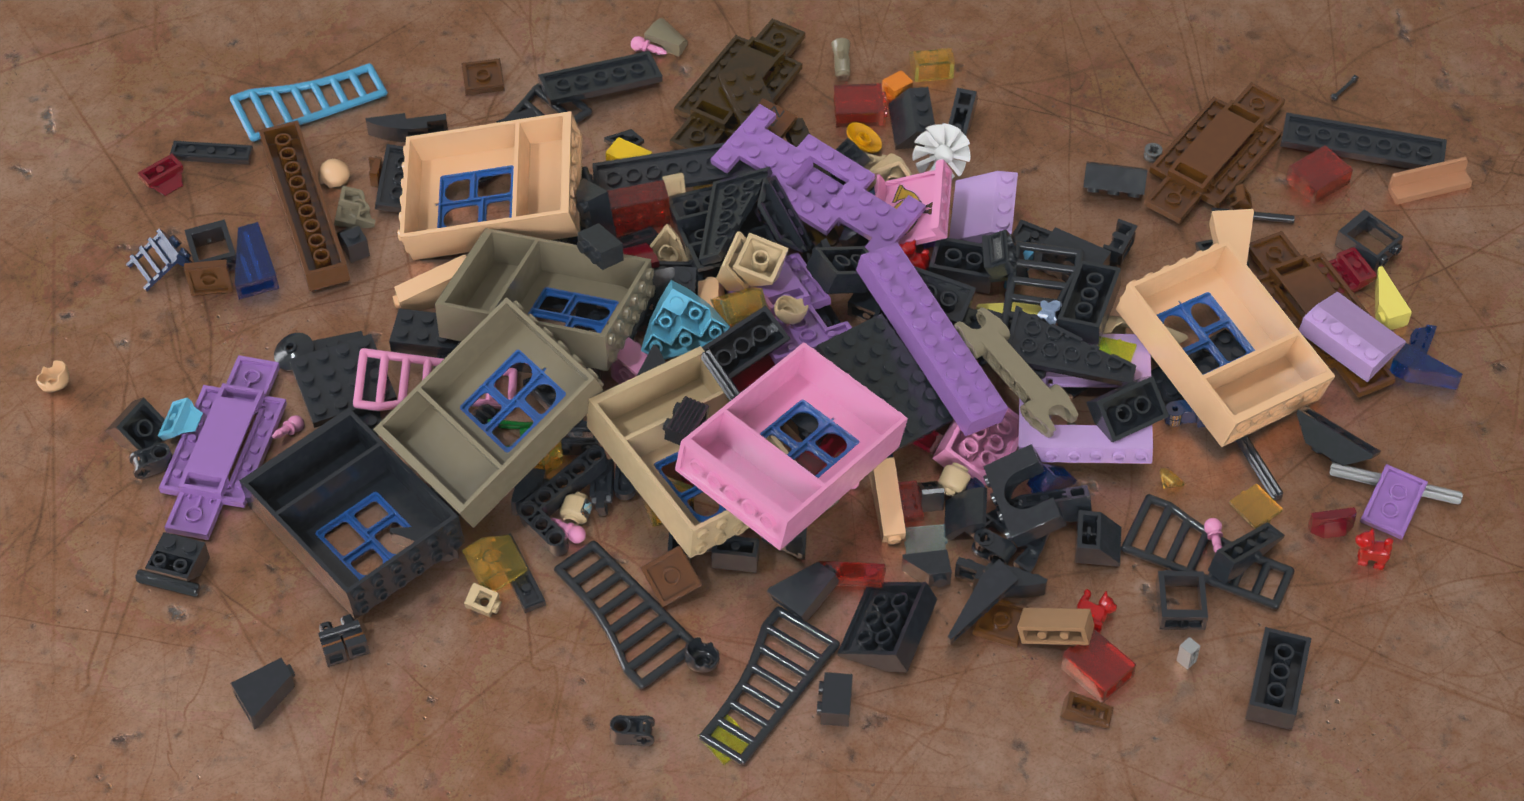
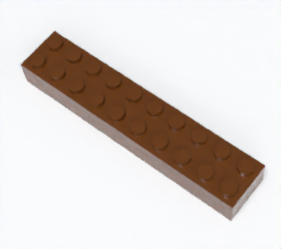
(304, 206)

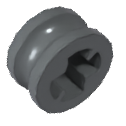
(1152, 147)

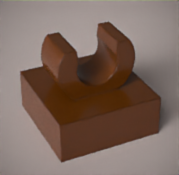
(1241, 198)

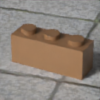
(1056, 626)

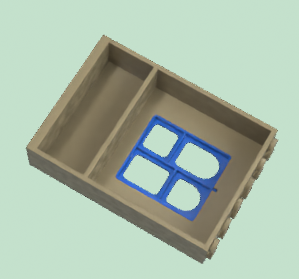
(536, 268)
(459, 453)

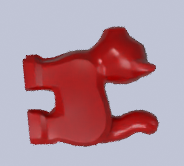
(918, 260)
(1373, 550)
(1099, 612)

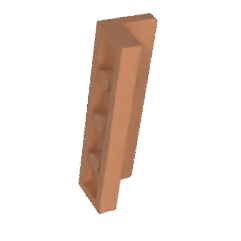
(1429, 181)

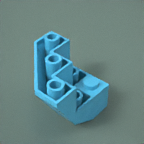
(682, 322)

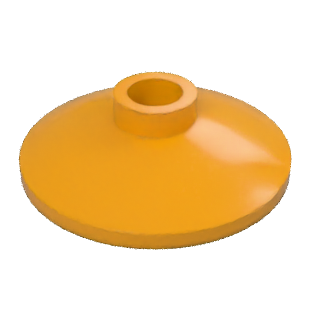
(864, 137)

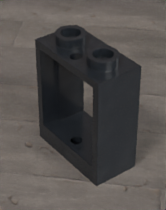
(1379, 230)
(210, 234)
(1181, 619)

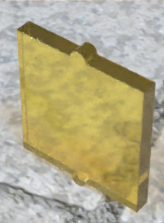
(1255, 506)

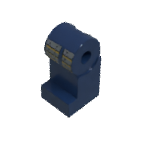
(1181, 413)

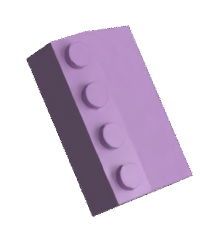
(983, 205)
(1350, 335)

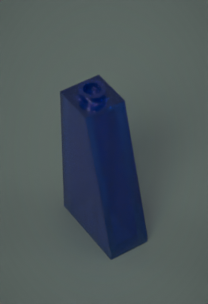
(253, 263)

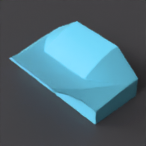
(180, 419)

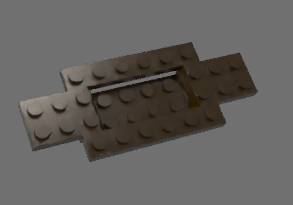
(706, 104)

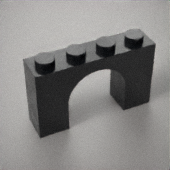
(1003, 478)

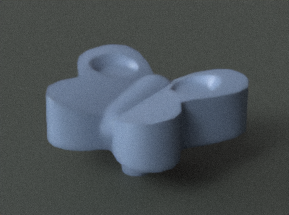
(1049, 311)

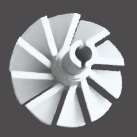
(948, 144)

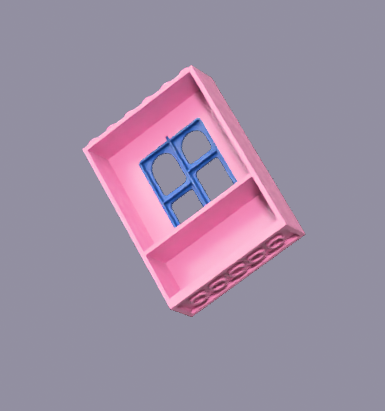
(760, 482)

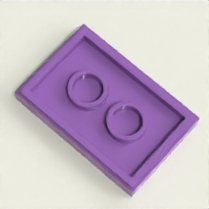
(1393, 501)

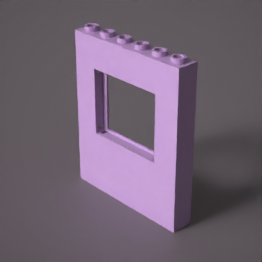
(1088, 442)

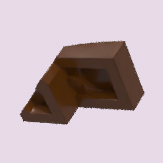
(375, 170)

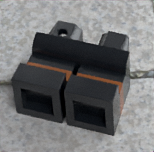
(347, 633)

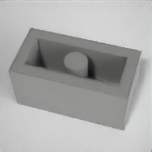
(1188, 653)

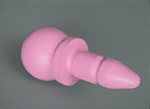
(639, 44)
(292, 425)
(1213, 529)
(575, 533)

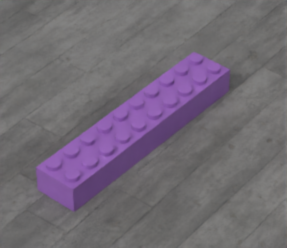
(931, 339)

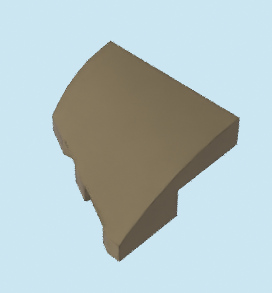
(664, 34)
(353, 209)

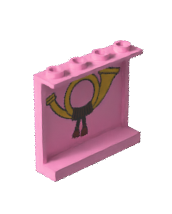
(929, 188)

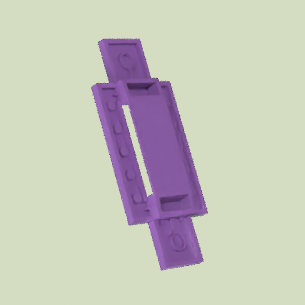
(206, 456)

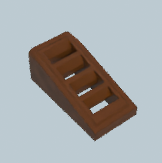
(1075, 714)

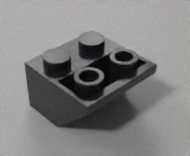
(1097, 539)
(178, 557)

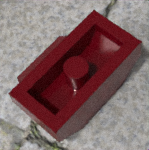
(163, 175)
(1332, 522)

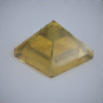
(1170, 479)

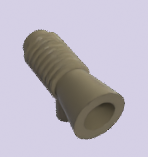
(841, 60)

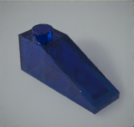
(1423, 369)

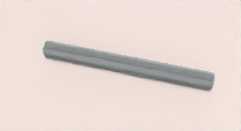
(1372, 478)

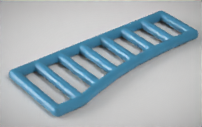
(315, 86)

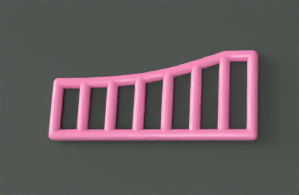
(407, 359)

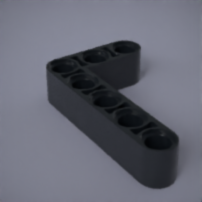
(551, 490)

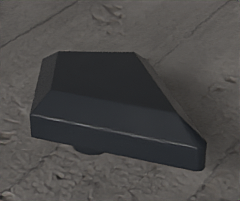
(628, 135)

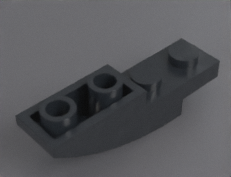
(397, 127)
(1028, 584)

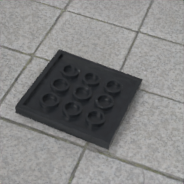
(329, 379)

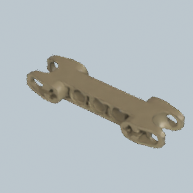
(1038, 399)

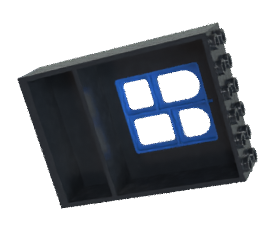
(329, 481)

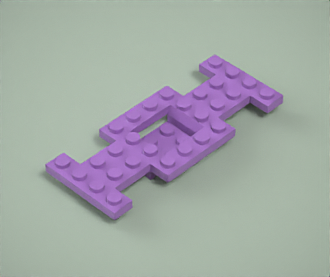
(812, 193)
(799, 283)

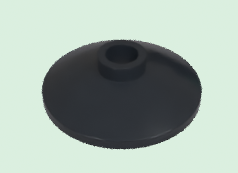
(292, 346)

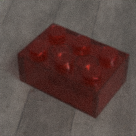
(640, 207)

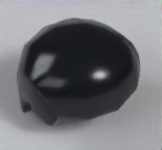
(701, 656)

